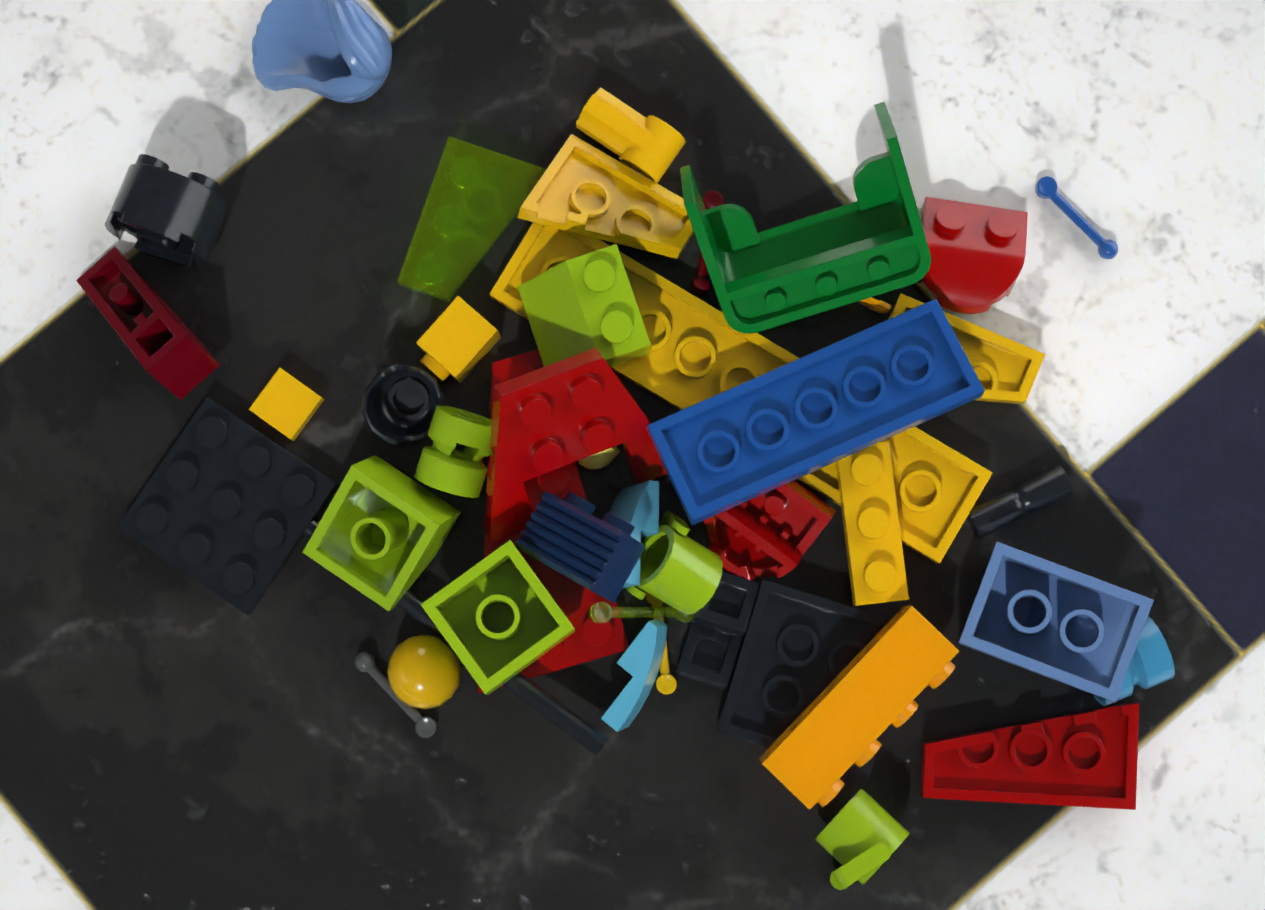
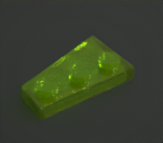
(464, 215)

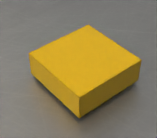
(286, 404)

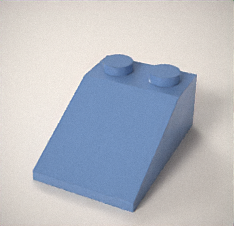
(1056, 622)

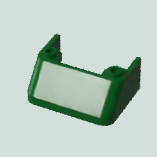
(817, 259)

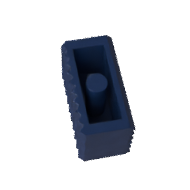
(580, 545)

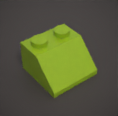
(585, 307)
(380, 531)

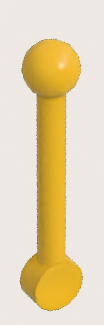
(666, 682)

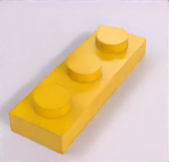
(872, 526)

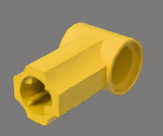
(640, 142)

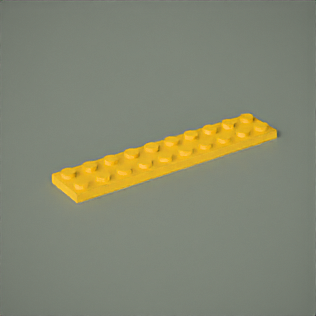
(702, 356)

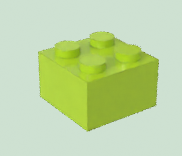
(498, 617)

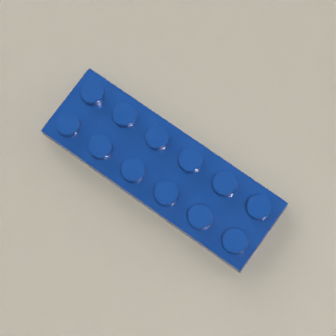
(814, 411)

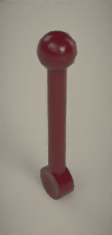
(700, 284)

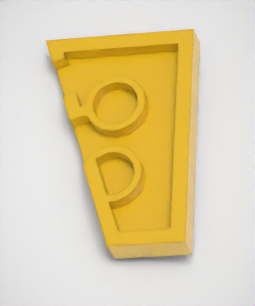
(607, 201)
(1000, 363)

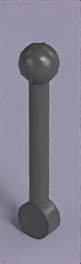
(425, 725)

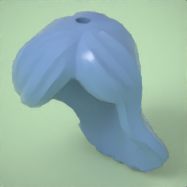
(321, 48)

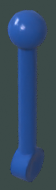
(1047, 188)

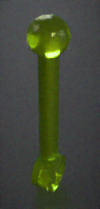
(603, 612)

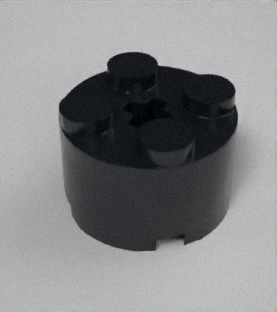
(168, 212)

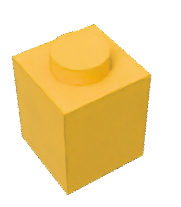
(457, 341)

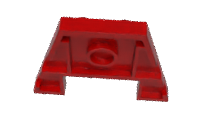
(556, 420)

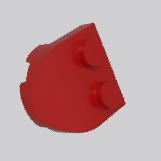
(973, 253)
(768, 531)

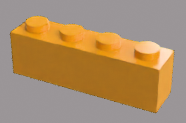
(859, 707)

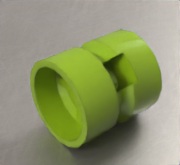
(453, 469)

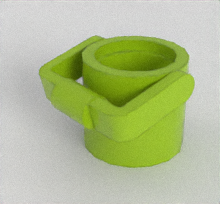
(677, 568)
(860, 840)

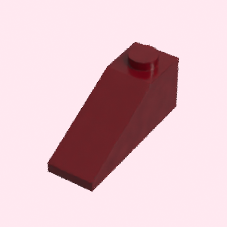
(147, 324)

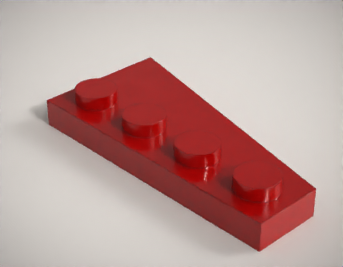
(1049, 761)

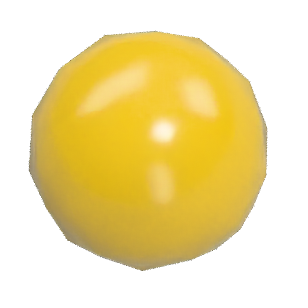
(424, 671)

